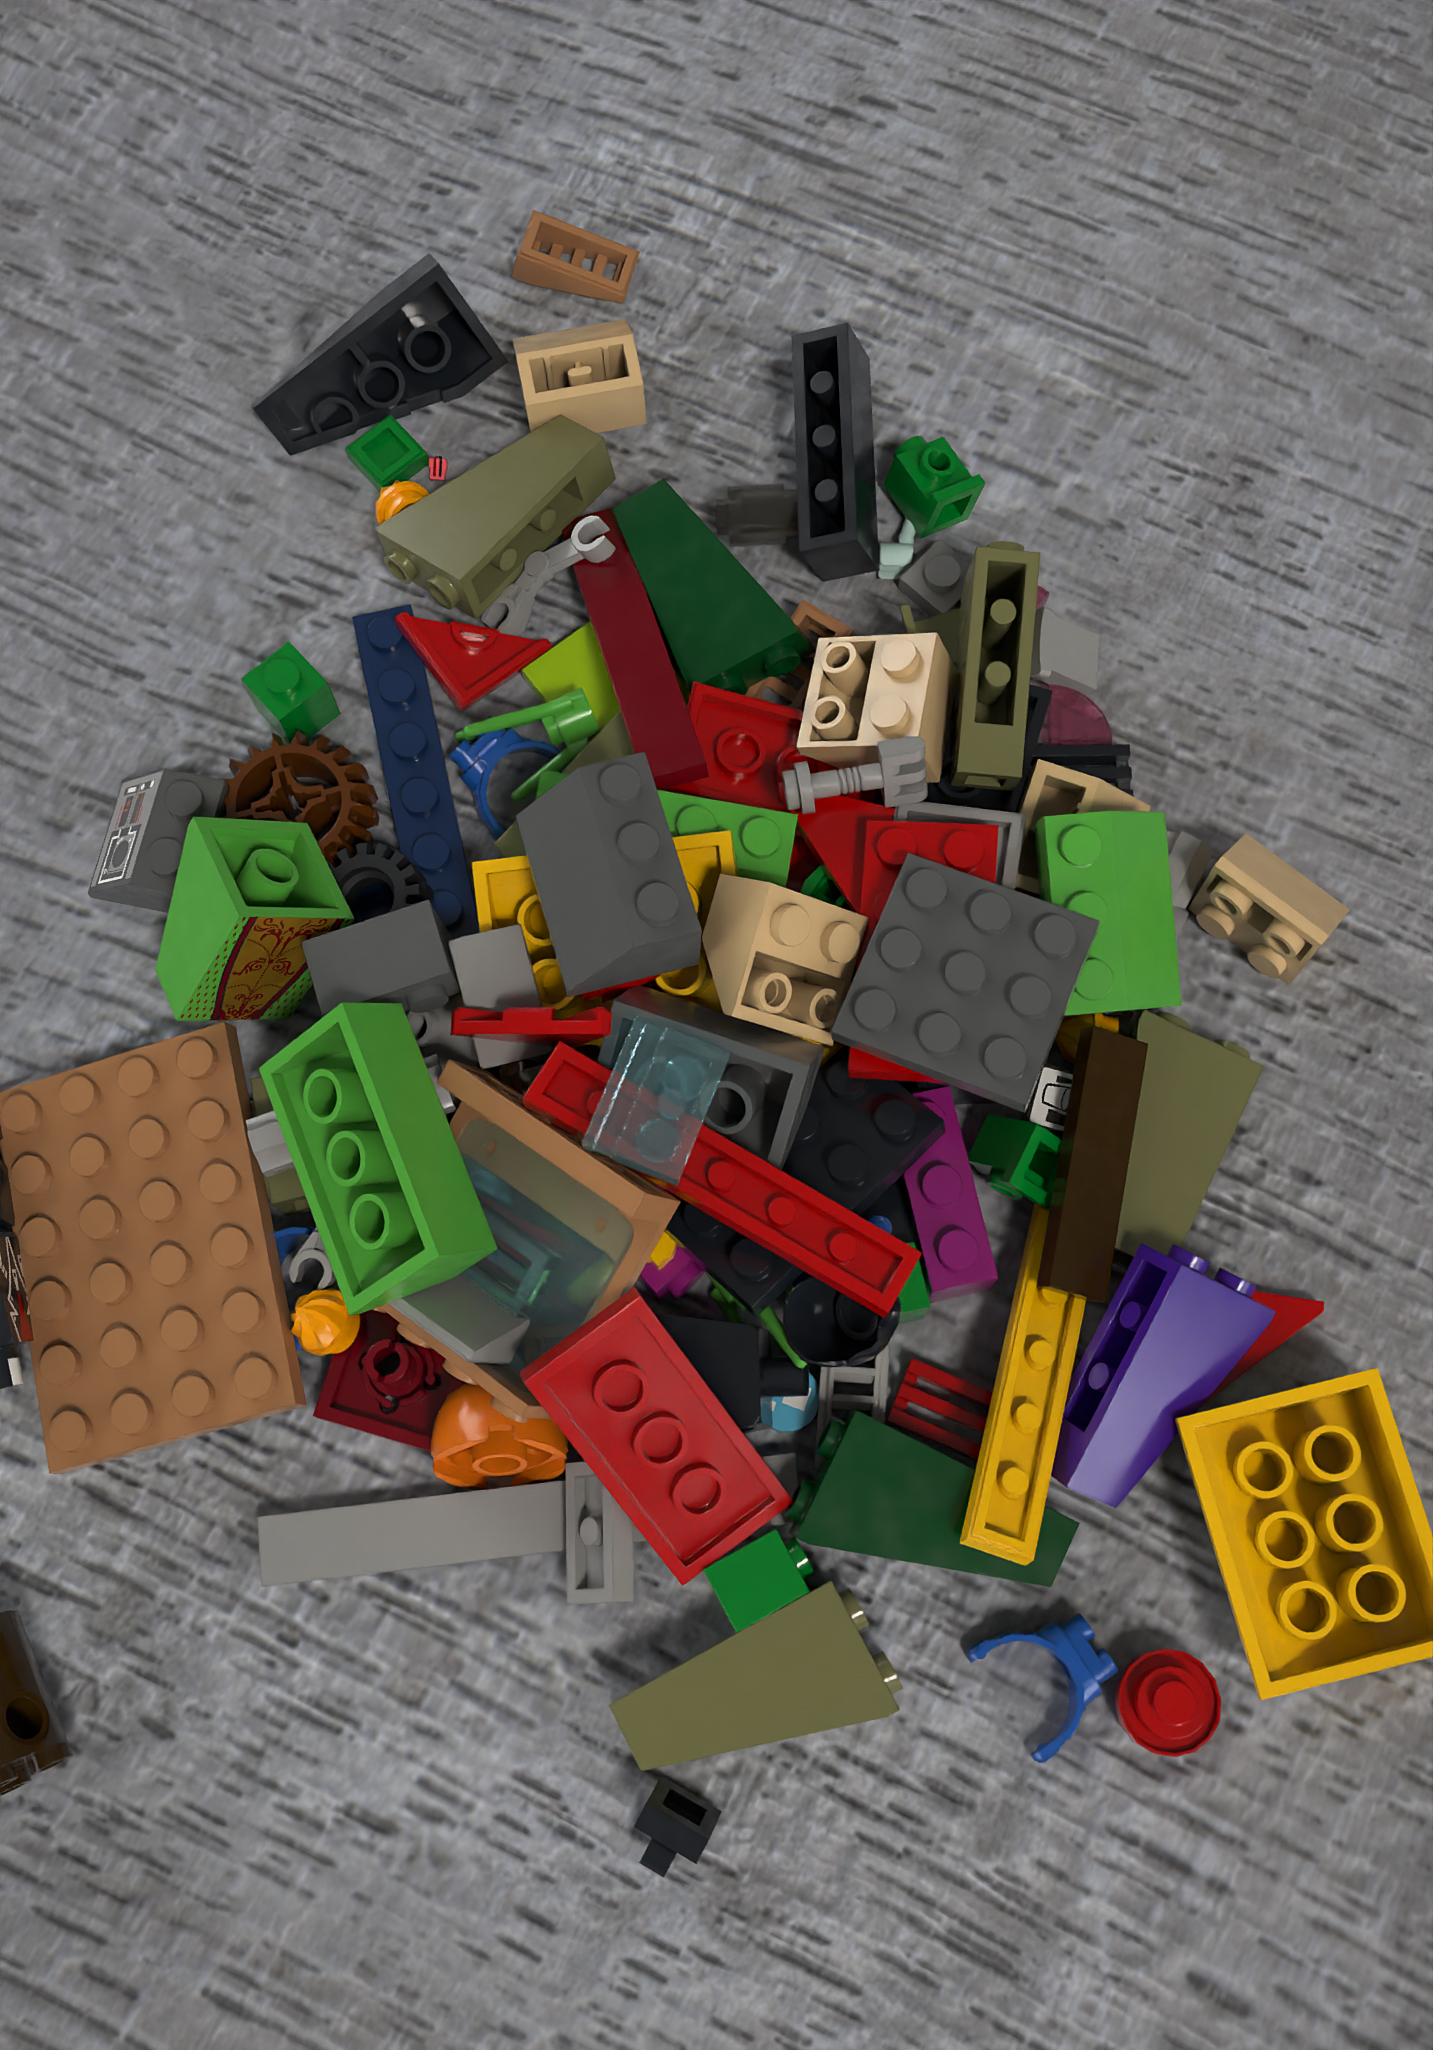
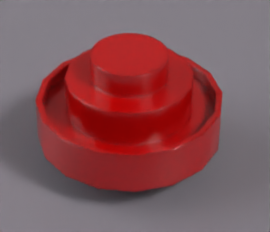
(1168, 1702)

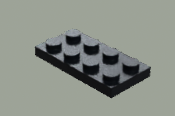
(848, 1148)

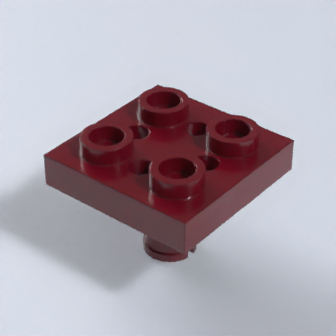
(390, 1368)

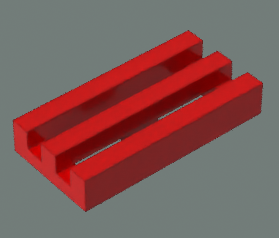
(927, 1431)

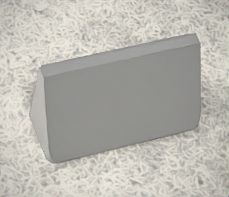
(493, 976)
(465, 1321)

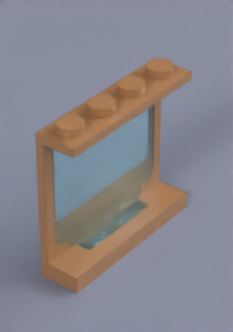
(564, 1197)

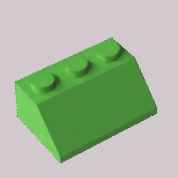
(1119, 874)

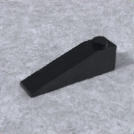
(391, 357)

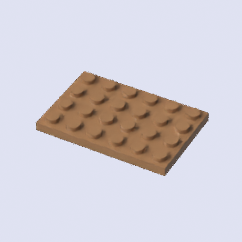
(147, 1251)

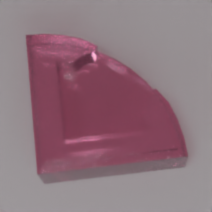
(1075, 719)

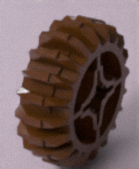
(344, 805)

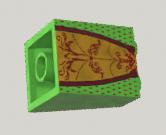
(240, 917)

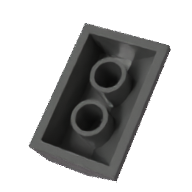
(609, 877)
(763, 1082)

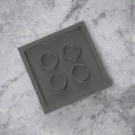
(965, 981)

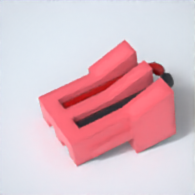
(438, 468)

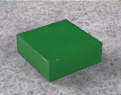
(387, 454)

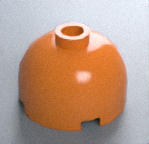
(479, 1442)

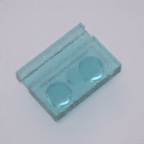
(656, 1100)

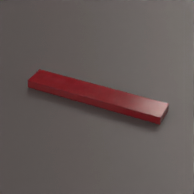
(638, 661)

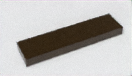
(1092, 1165)

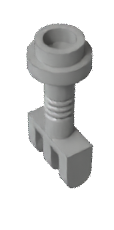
(898, 774)

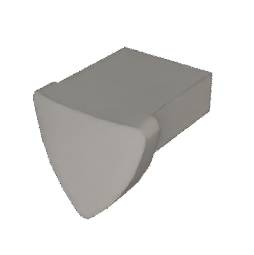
(1064, 653)

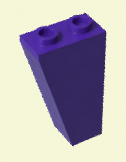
(1149, 1362)

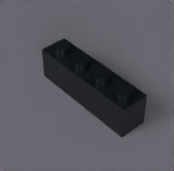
(835, 453)

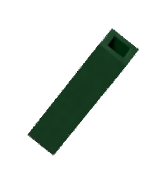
(708, 604)
(905, 1504)

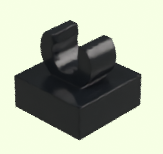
(676, 1824)

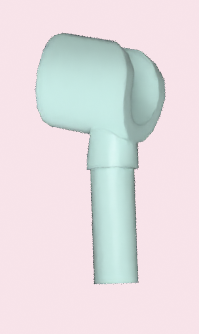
(897, 557)

